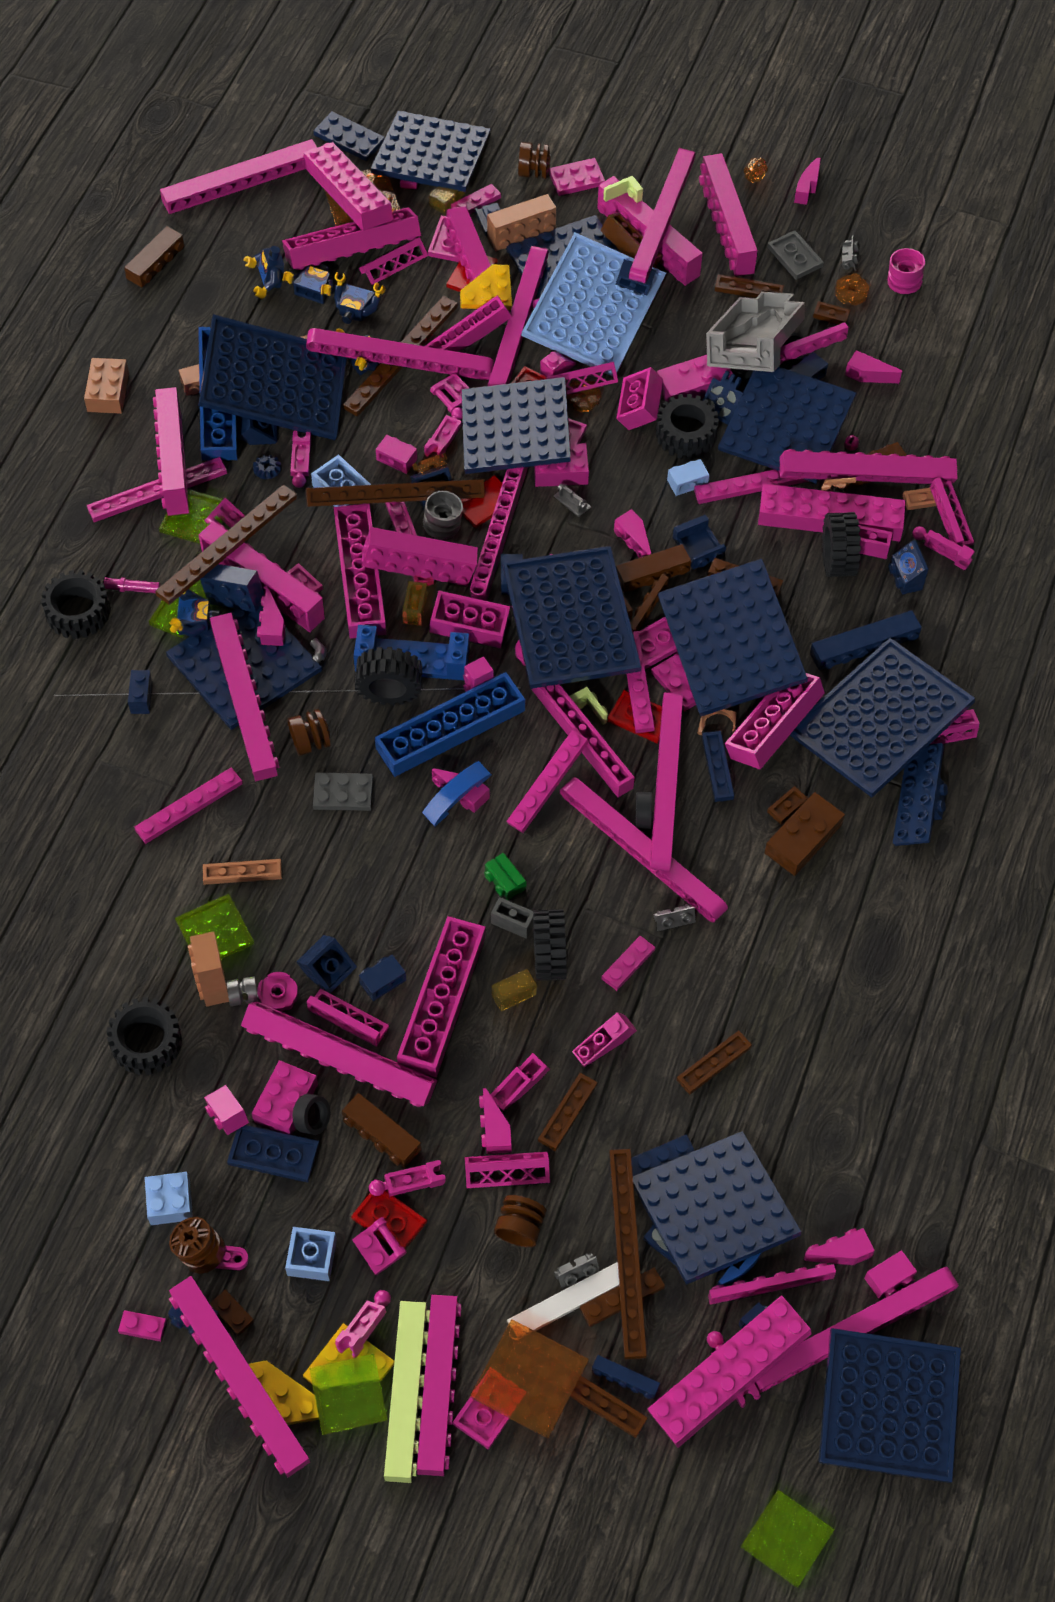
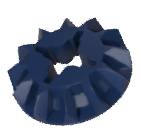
(271, 471)

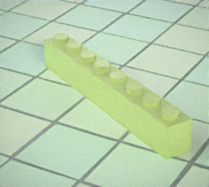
(405, 1392)

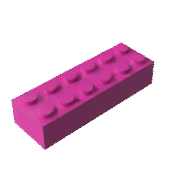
(419, 556)
(773, 722)

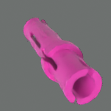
(131, 585)

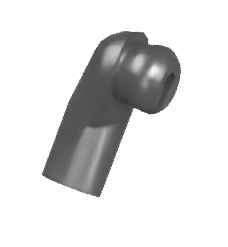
(320, 650)

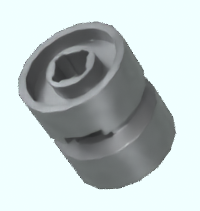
(242, 991)

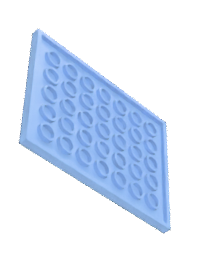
(585, 310)

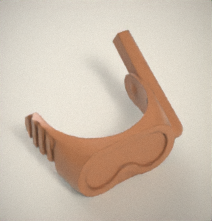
(841, 483)
(731, 714)

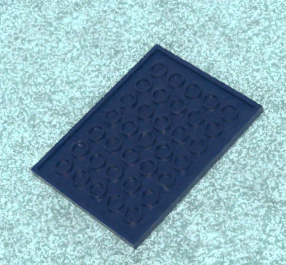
(271, 378)
(571, 617)
(732, 637)
(881, 717)

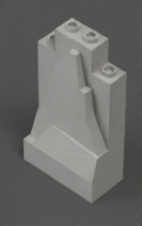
(753, 332)

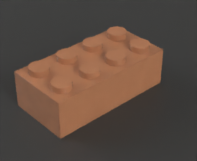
(521, 222)
(208, 969)

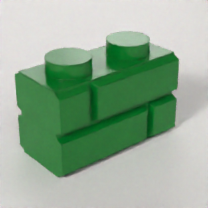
(505, 876)

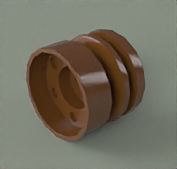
(533, 160)
(309, 732)
(520, 1221)
(197, 1245)

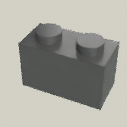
(512, 917)

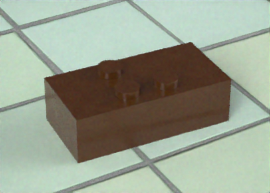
(804, 833)

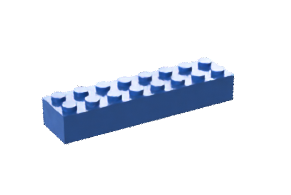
(216, 427)
(449, 724)

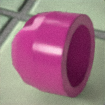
(854, 445)

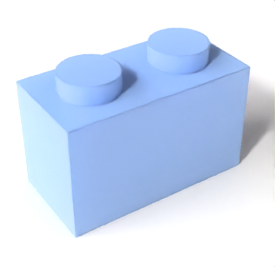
(686, 476)

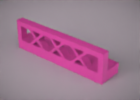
(389, 256)
(588, 372)
(946, 512)
(965, 722)
(346, 1021)
(507, 1162)

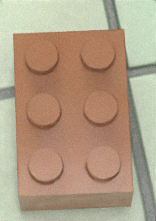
(106, 385)

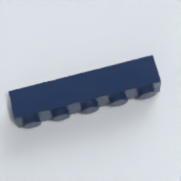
(625, 1377)

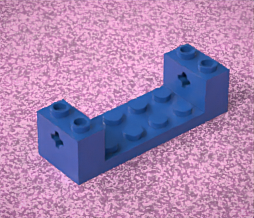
(437, 659)

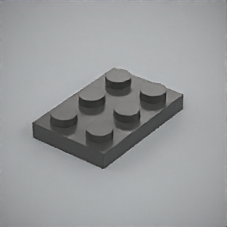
(795, 254)
(342, 791)

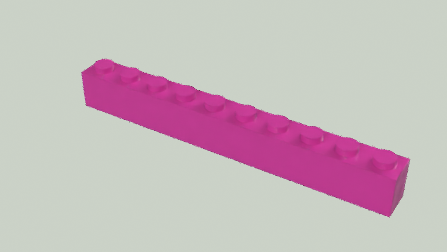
(235, 177)
(867, 467)
(243, 697)
(339, 1053)
(239, 1376)

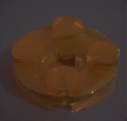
(855, 282)
(586, 404)
(424, 465)

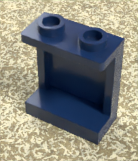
(699, 542)

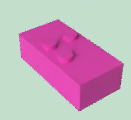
(689, 378)
(462, 614)

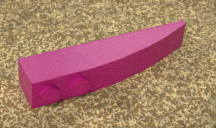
(473, 326)

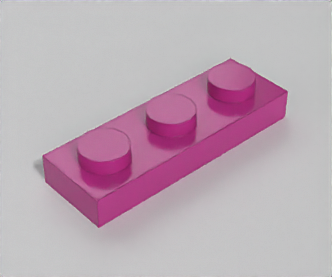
(478, 199)
(628, 963)

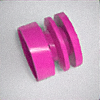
(906, 271)

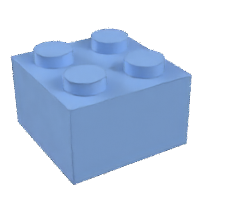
(168, 1198)
(311, 1254)

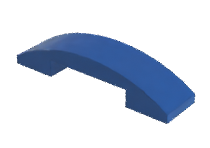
(454, 791)
(733, 1274)

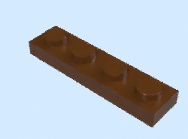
(744, 287)
(650, 601)
(714, 1062)
(567, 1111)
(609, 1302)
(609, 1407)

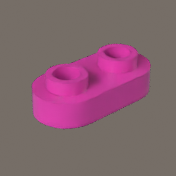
(230, 1254)

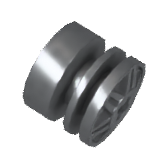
(442, 514)

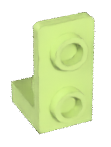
(624, 186)
(585, 697)

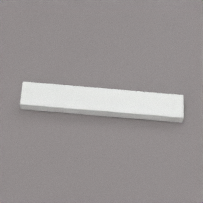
(569, 1299)

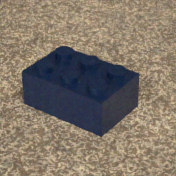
(233, 587)

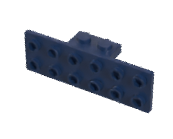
(920, 797)

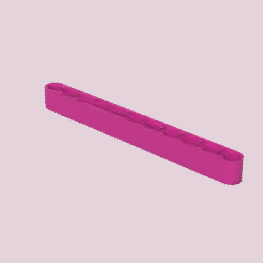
(662, 216)
(520, 314)
(399, 354)
(499, 525)
(666, 782)
(639, 847)
(866, 1321)

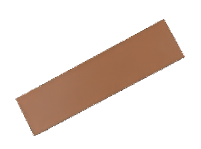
(242, 871)

